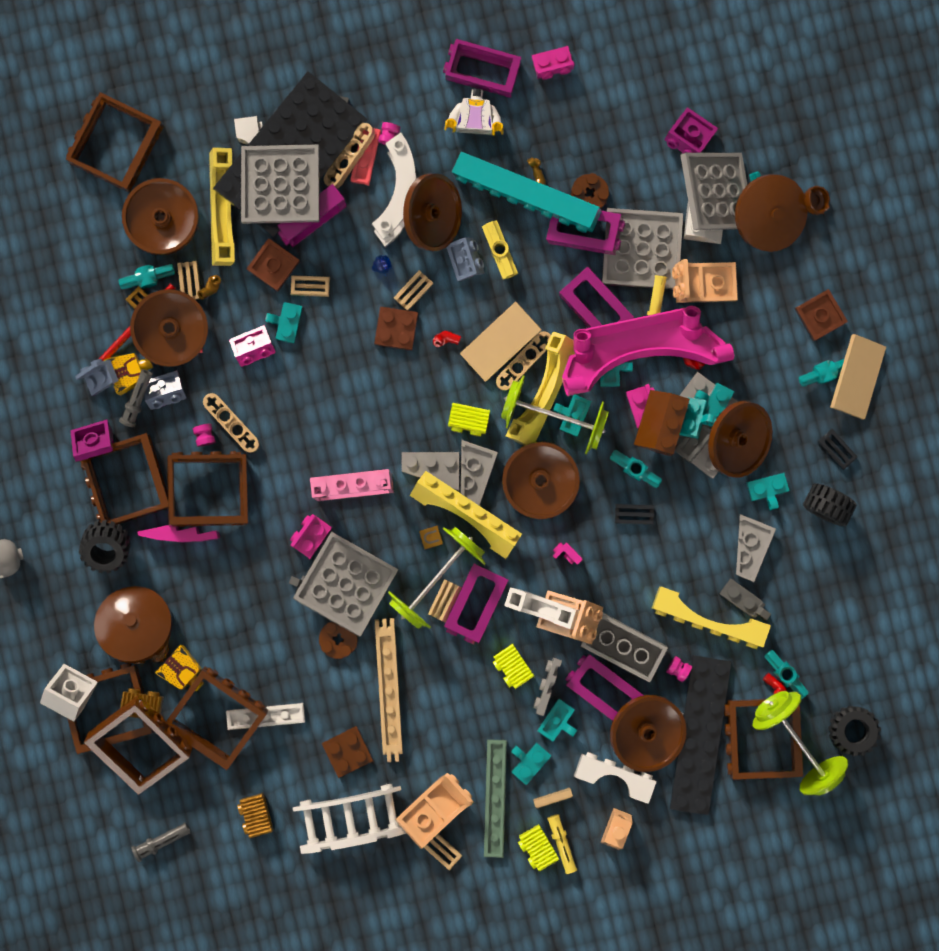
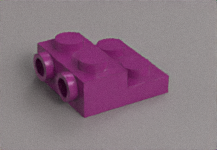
(690, 133)
(92, 440)

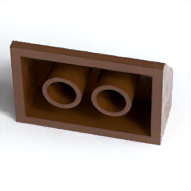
(661, 422)

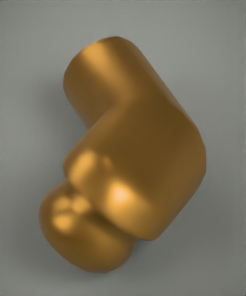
(211, 287)

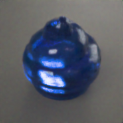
(382, 264)

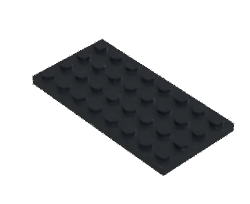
(306, 117)

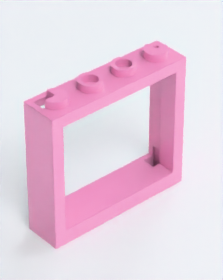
(351, 485)

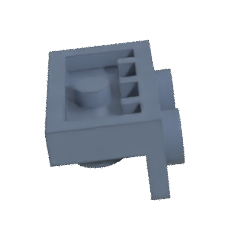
(465, 258)
(98, 376)
(164, 390)

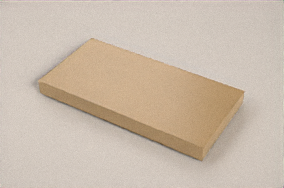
(500, 341)
(858, 376)

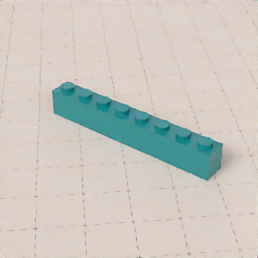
(527, 192)

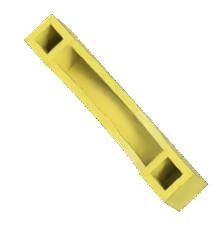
(221, 225)
(529, 424)
(435, 492)
(669, 603)

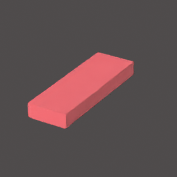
(363, 169)

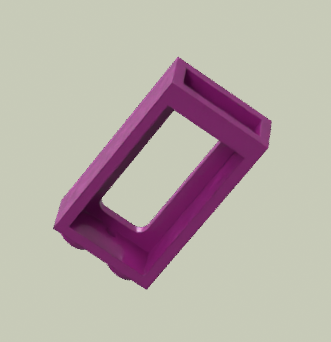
(484, 54)
(330, 204)
(606, 246)
(580, 309)
(476, 634)
(588, 662)

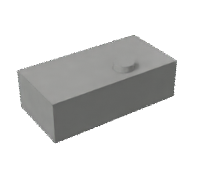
(627, 648)

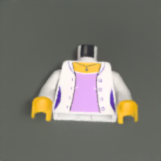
(475, 116)

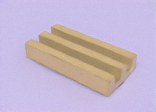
(187, 265)
(408, 285)
(310, 286)
(443, 599)
(552, 798)
(438, 857)

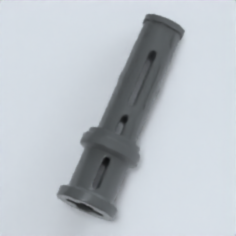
(131, 406)
(152, 845)

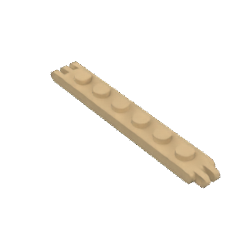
(388, 689)

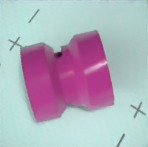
(389, 131)
(204, 435)
(679, 669)

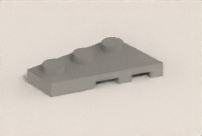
(439, 464)
(475, 470)
(752, 546)
(546, 685)

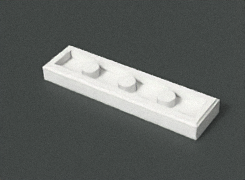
(276, 716)

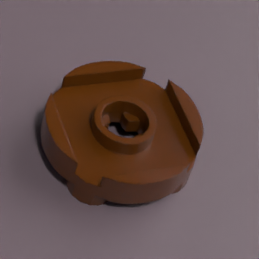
(594, 182)
(329, 646)

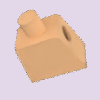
(617, 829)

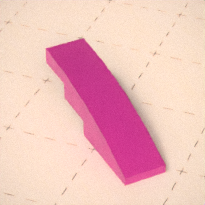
(173, 534)

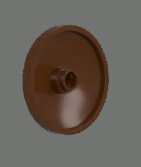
(432, 212)
(771, 212)
(160, 216)
(169, 327)
(740, 439)
(540, 480)
(133, 624)
(648, 733)

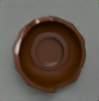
(817, 200)

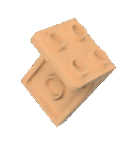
(704, 282)
(586, 623)
(434, 809)

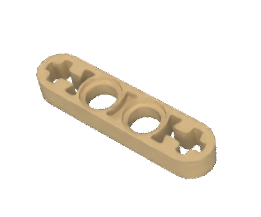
(352, 158)
(521, 358)
(233, 421)

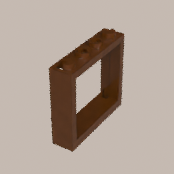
(90, 120)
(214, 457)
(97, 498)
(137, 684)
(240, 696)
(732, 750)
(122, 766)

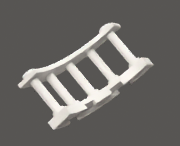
(391, 222)
(353, 838)

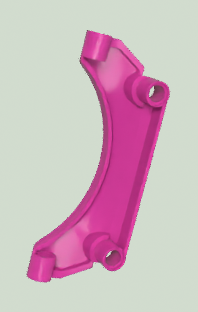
(659, 334)

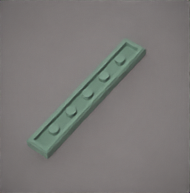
(495, 798)

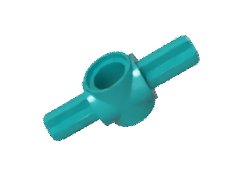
(146, 276)
(822, 373)
(626, 463)
(779, 666)

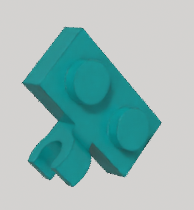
(287, 322)
(612, 377)
(717, 400)
(577, 410)
(695, 417)
(768, 488)
(557, 720)
(530, 762)

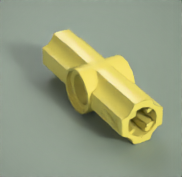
(504, 261)

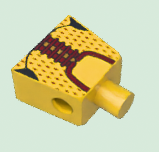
(128, 371)
(180, 669)

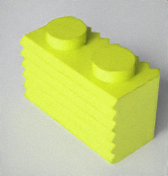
(469, 419)
(513, 666)
(538, 847)

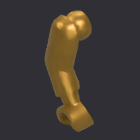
(538, 175)

